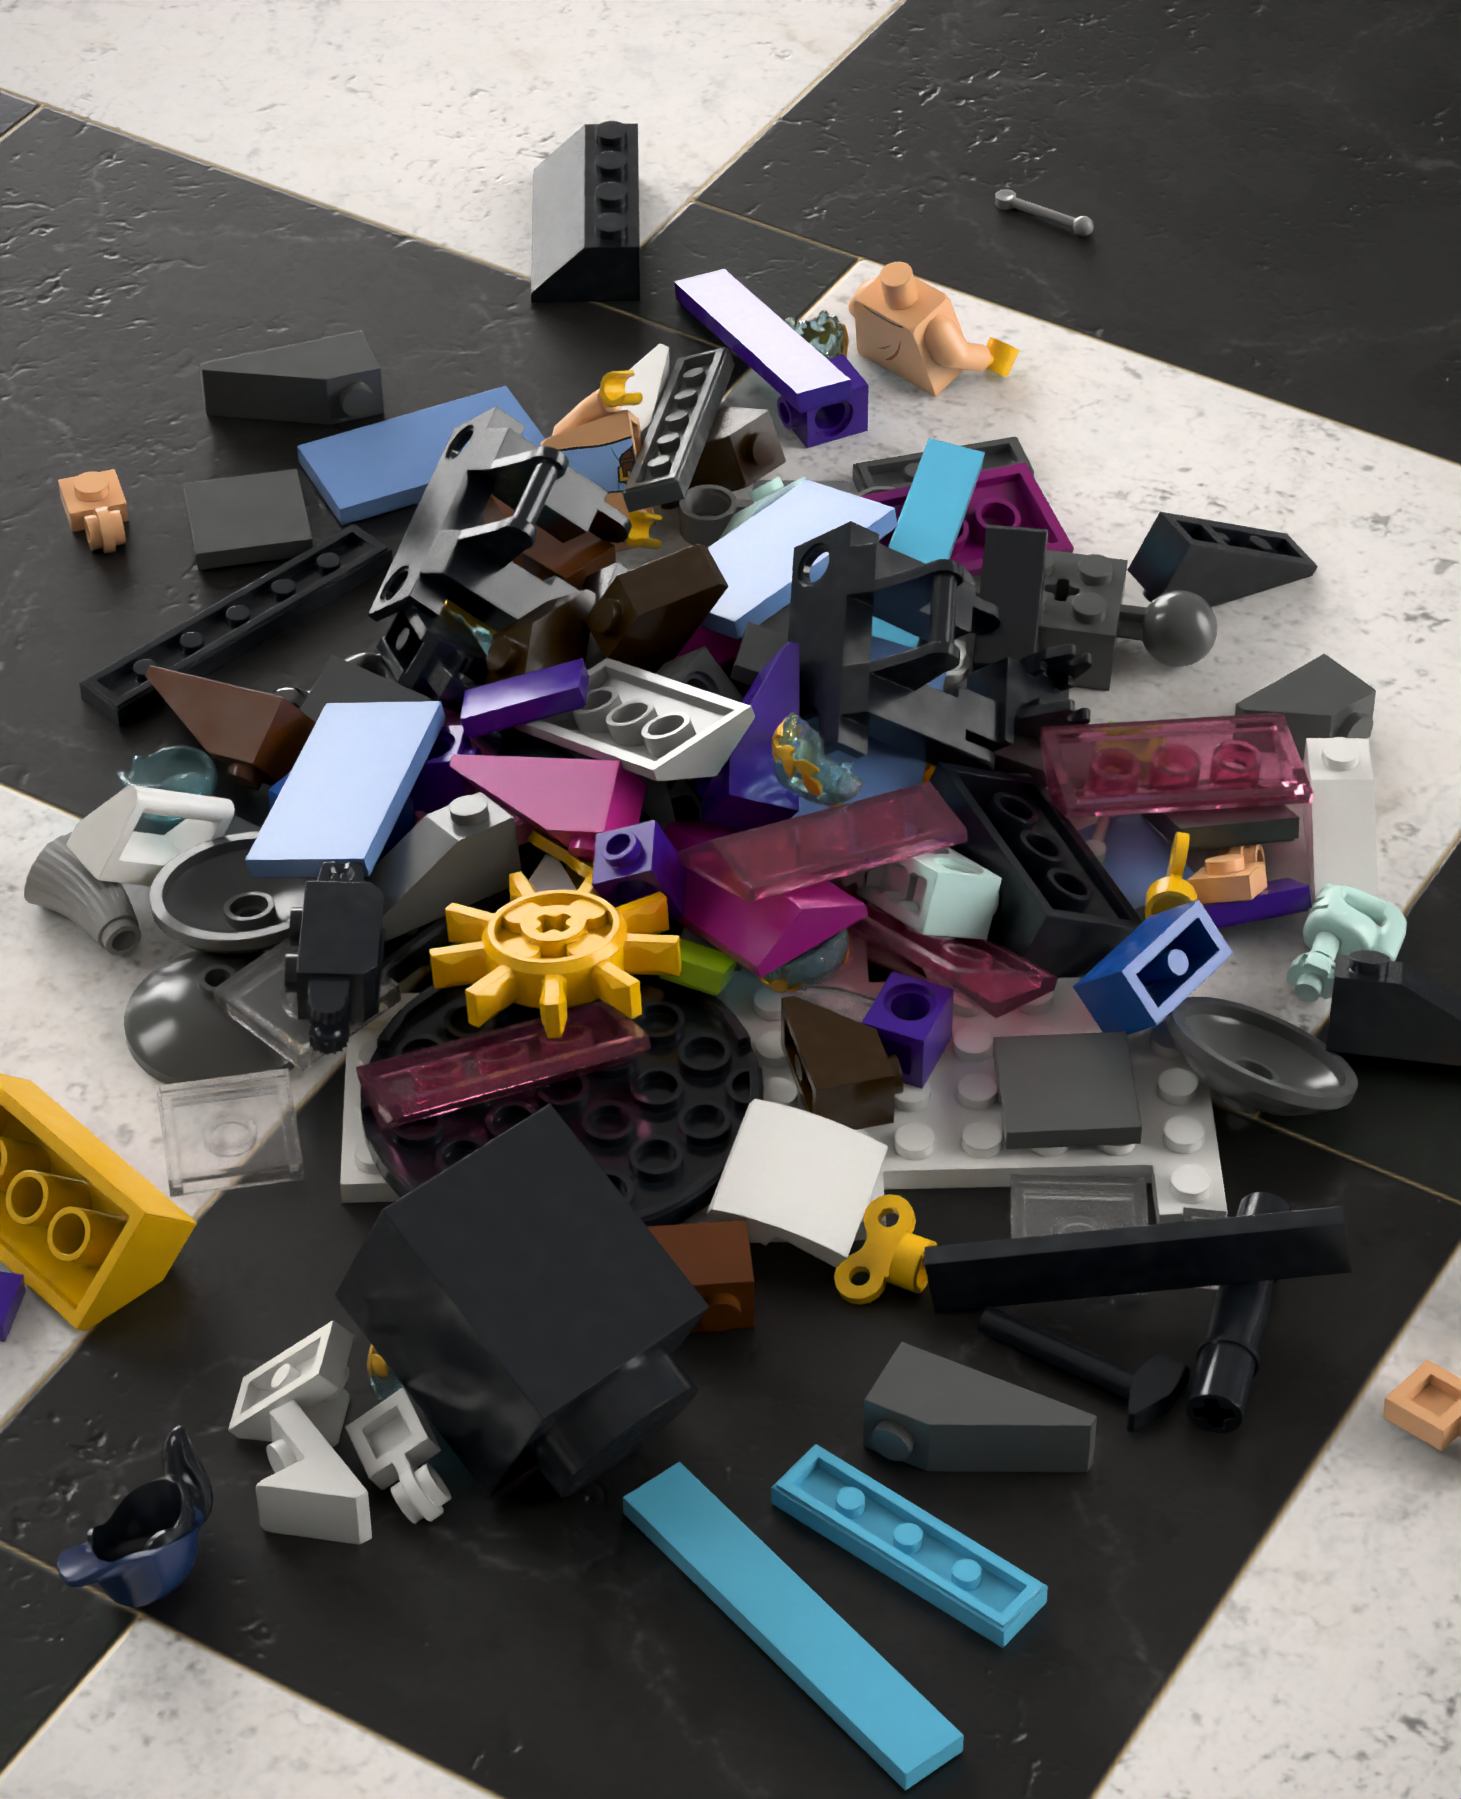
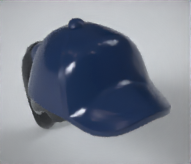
(150, 1535)

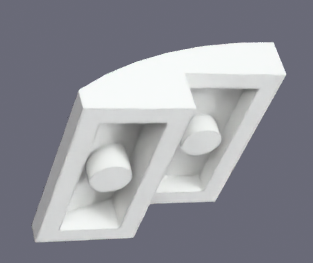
(798, 1179)

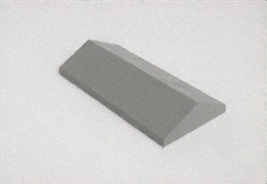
(649, 724)

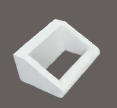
(120, 855)

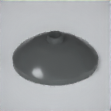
(216, 905)
(181, 1032)
(1259, 1059)

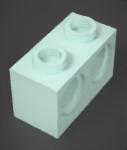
(936, 893)

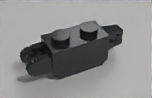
(434, 656)
(337, 954)

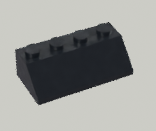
(588, 217)
(1053, 890)

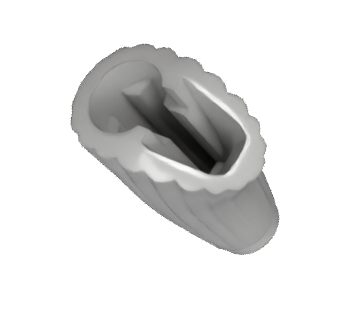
(98, 907)

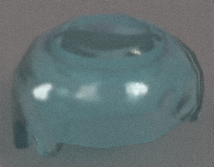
(173, 769)

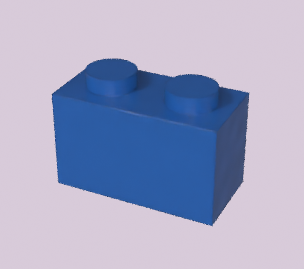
(1153, 969)

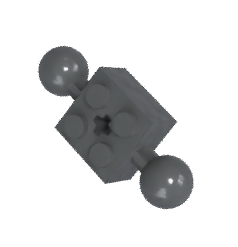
(1087, 610)

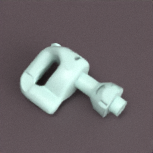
(1339, 924)

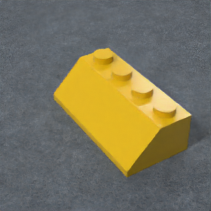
(76, 1212)

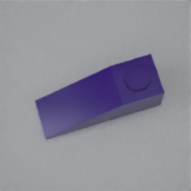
(746, 787)

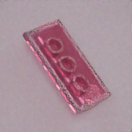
(1173, 765)
(828, 843)
(975, 968)
(498, 1064)

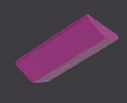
(1000, 498)
(762, 931)

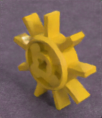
(555, 952)

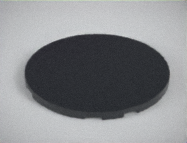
(649, 1124)

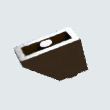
(737, 450)
(656, 608)
(542, 638)
(839, 1065)

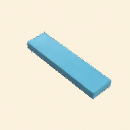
(909, 1545)

